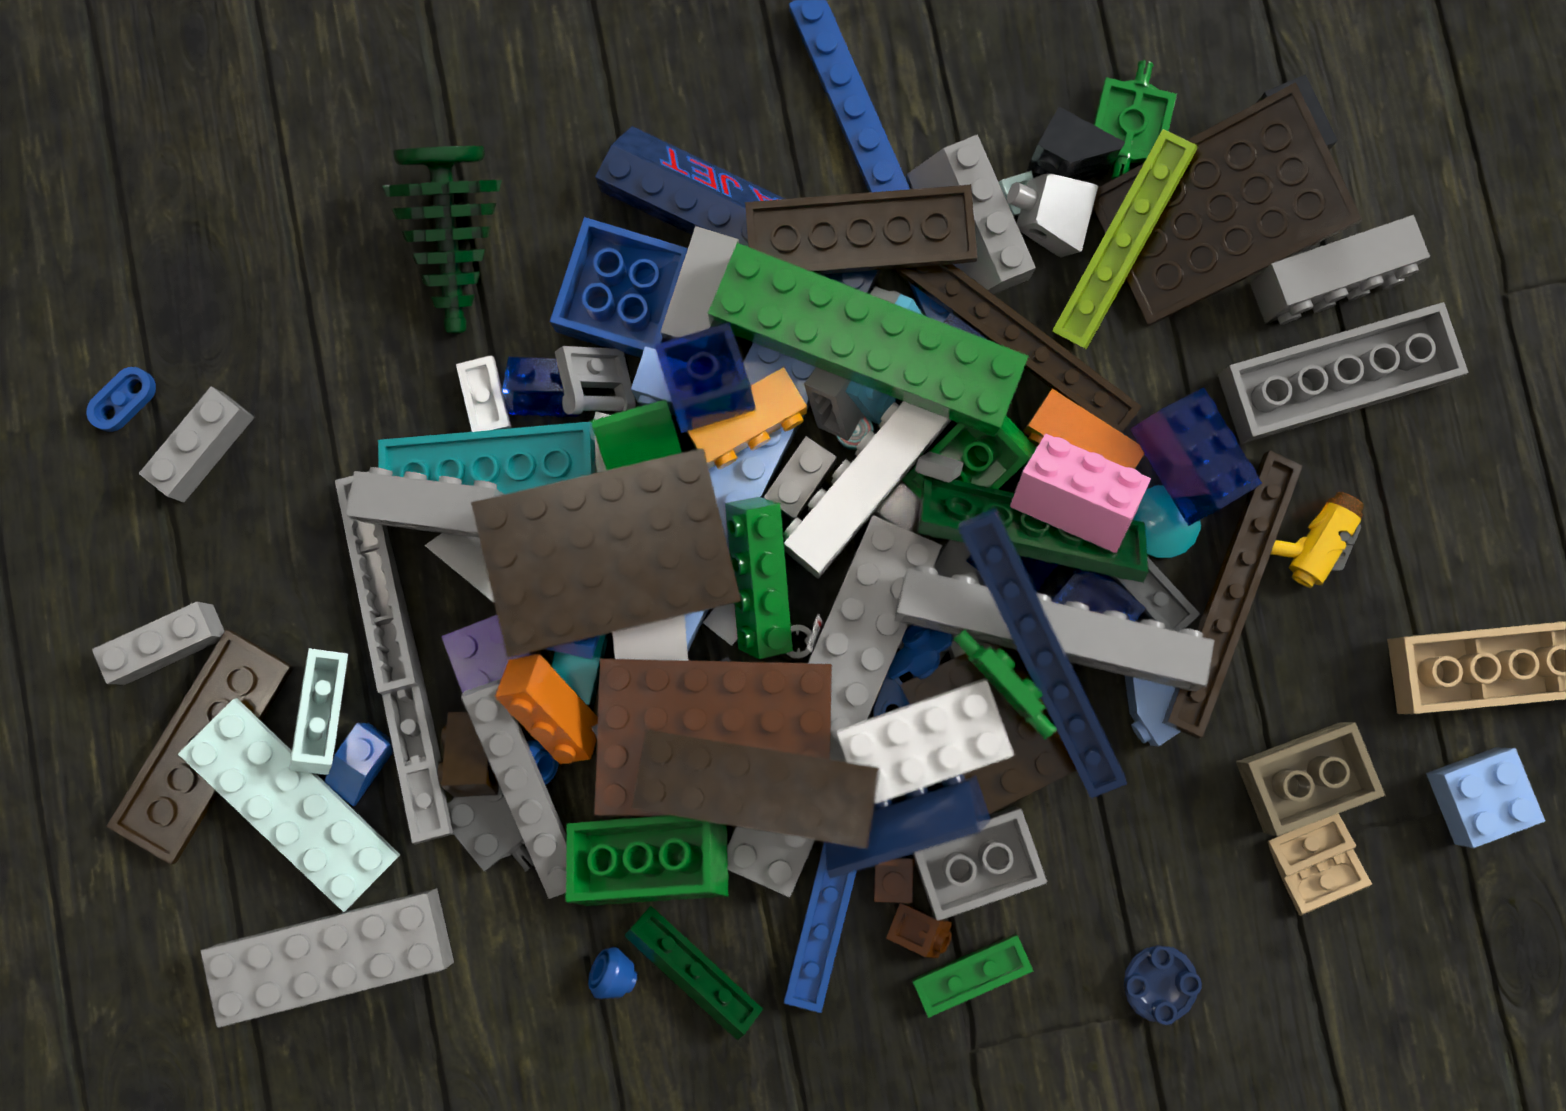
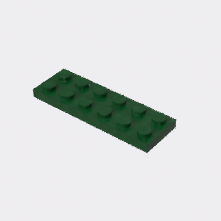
(951, 503)

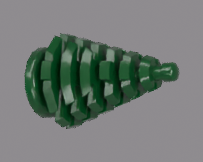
(442, 187)

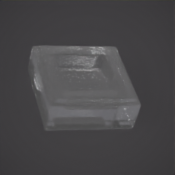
(901, 507)

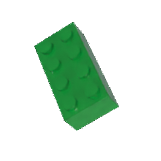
(645, 860)

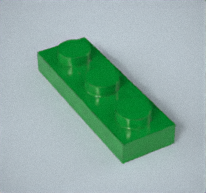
(972, 975)

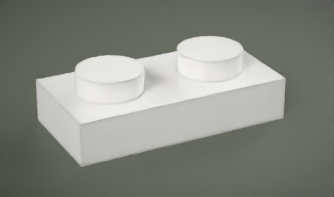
(483, 394)

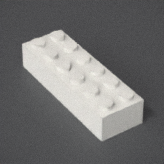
(861, 485)

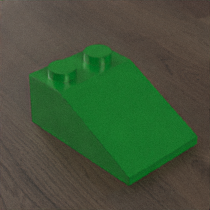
(986, 458)

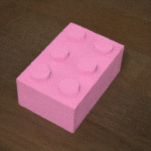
(1080, 492)

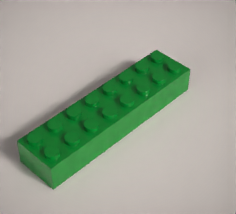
(867, 339)

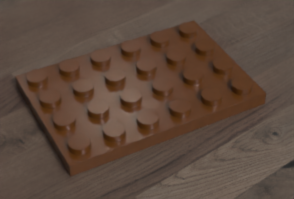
(721, 701)

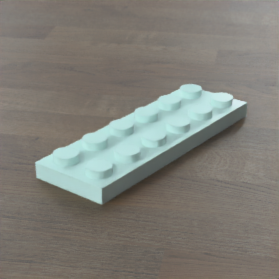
(287, 806)

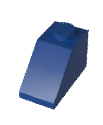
(358, 762)

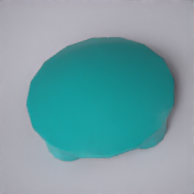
(1164, 525)

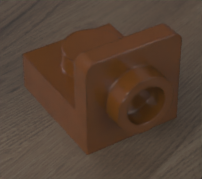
(894, 880)
(919, 931)

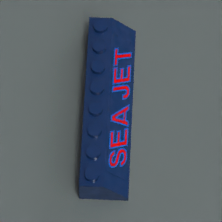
(689, 192)

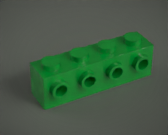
(760, 575)

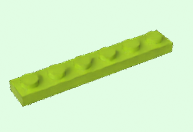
(1125, 238)

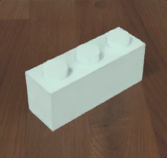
(318, 712)

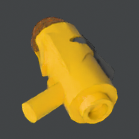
(1327, 542)

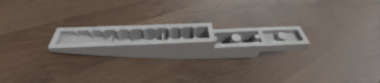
(397, 673)

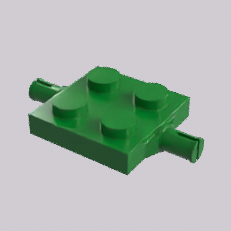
(1134, 114)
(997, 669)

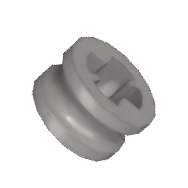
(807, 631)

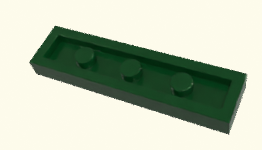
(694, 973)

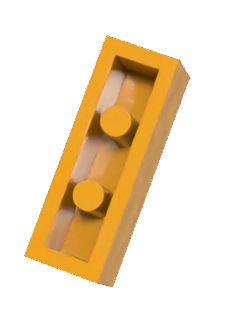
(777, 407)

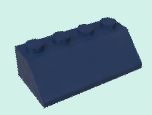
(915, 824)

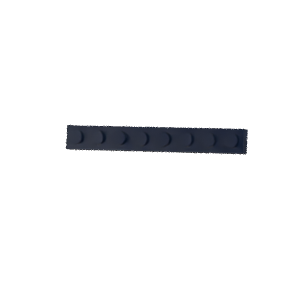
(1042, 652)

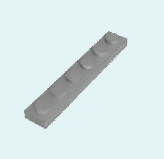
(521, 785)

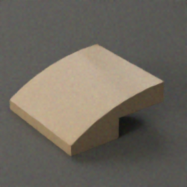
(1318, 864)

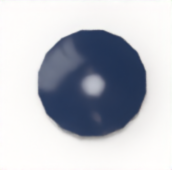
(1161, 984)

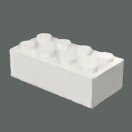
(929, 739)

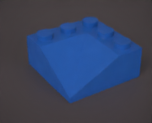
(617, 288)

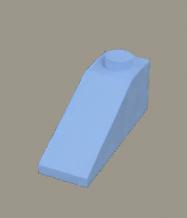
(1148, 707)

